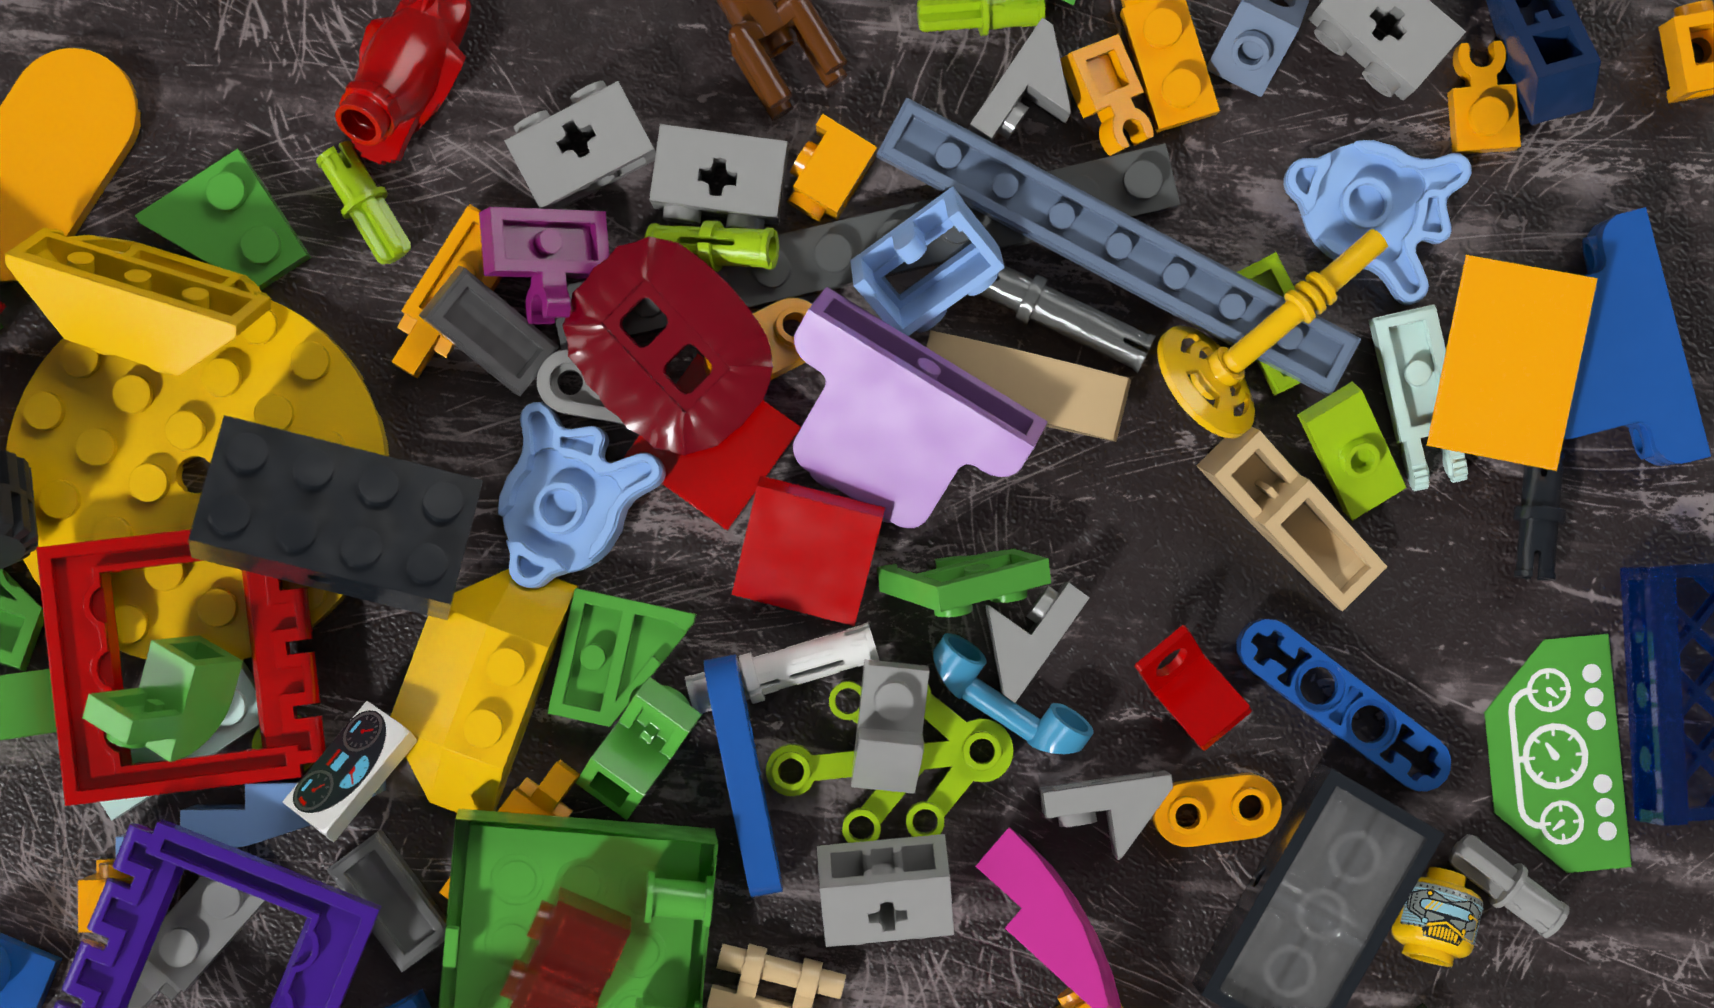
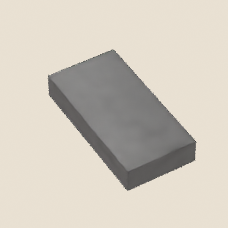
(488, 330)
(409, 917)

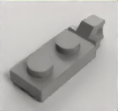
(193, 938)

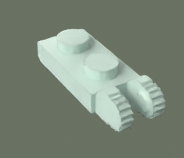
(1411, 365)

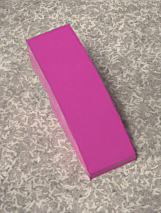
(1050, 919)

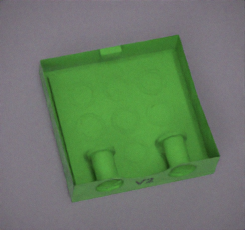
(641, 869)

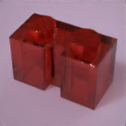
(571, 955)

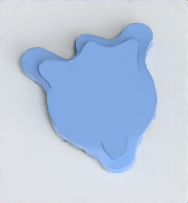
(1380, 190)
(565, 499)

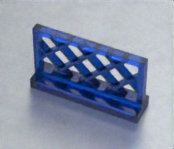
(1656, 691)

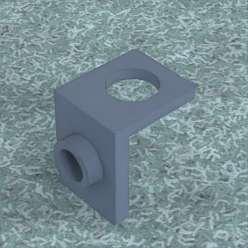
(1256, 42)

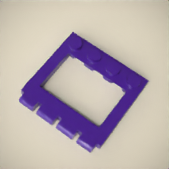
(133, 913)

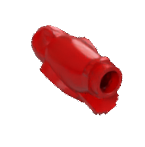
(403, 75)

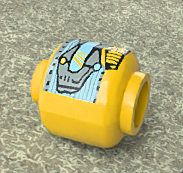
(1439, 919)

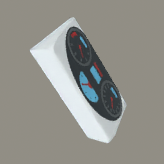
(350, 771)

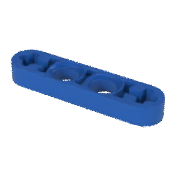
(1339, 709)
(743, 775)

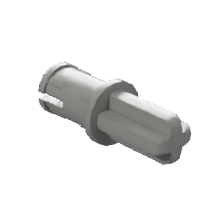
(1508, 885)

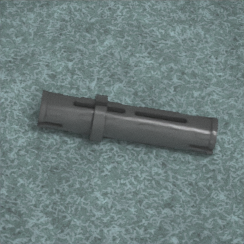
(1069, 317)

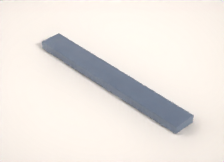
(1109, 243)

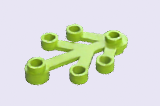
(935, 755)

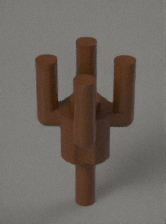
(768, 29)

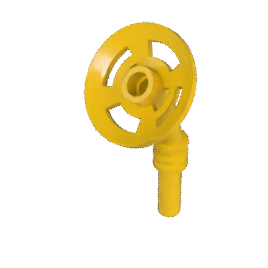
(1227, 366)

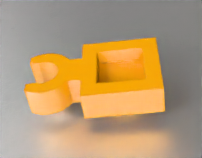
(1105, 84)
(1482, 112)

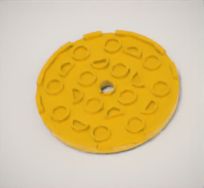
(113, 444)

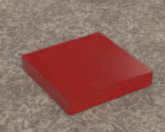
(725, 476)
(807, 550)

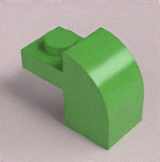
(178, 701)
(639, 747)

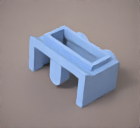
(927, 300)

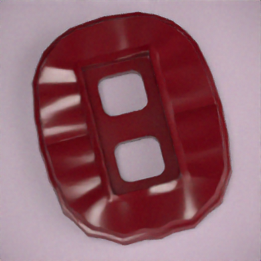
(699, 313)

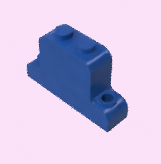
(1633, 351)

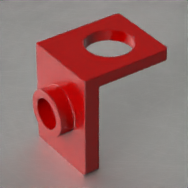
(1192, 689)

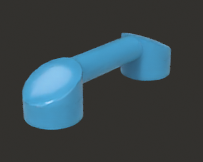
(1057, 732)

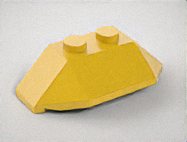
(135, 298)
(478, 686)

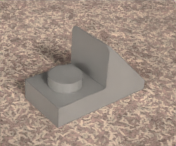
(1032, 74)
(1022, 653)
(890, 726)
(1126, 798)

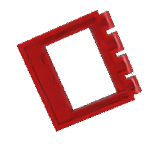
(88, 661)

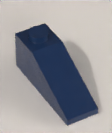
(1547, 56)

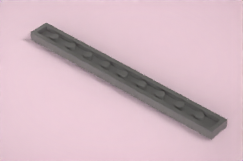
(821, 255)

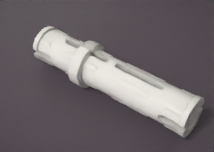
(793, 665)

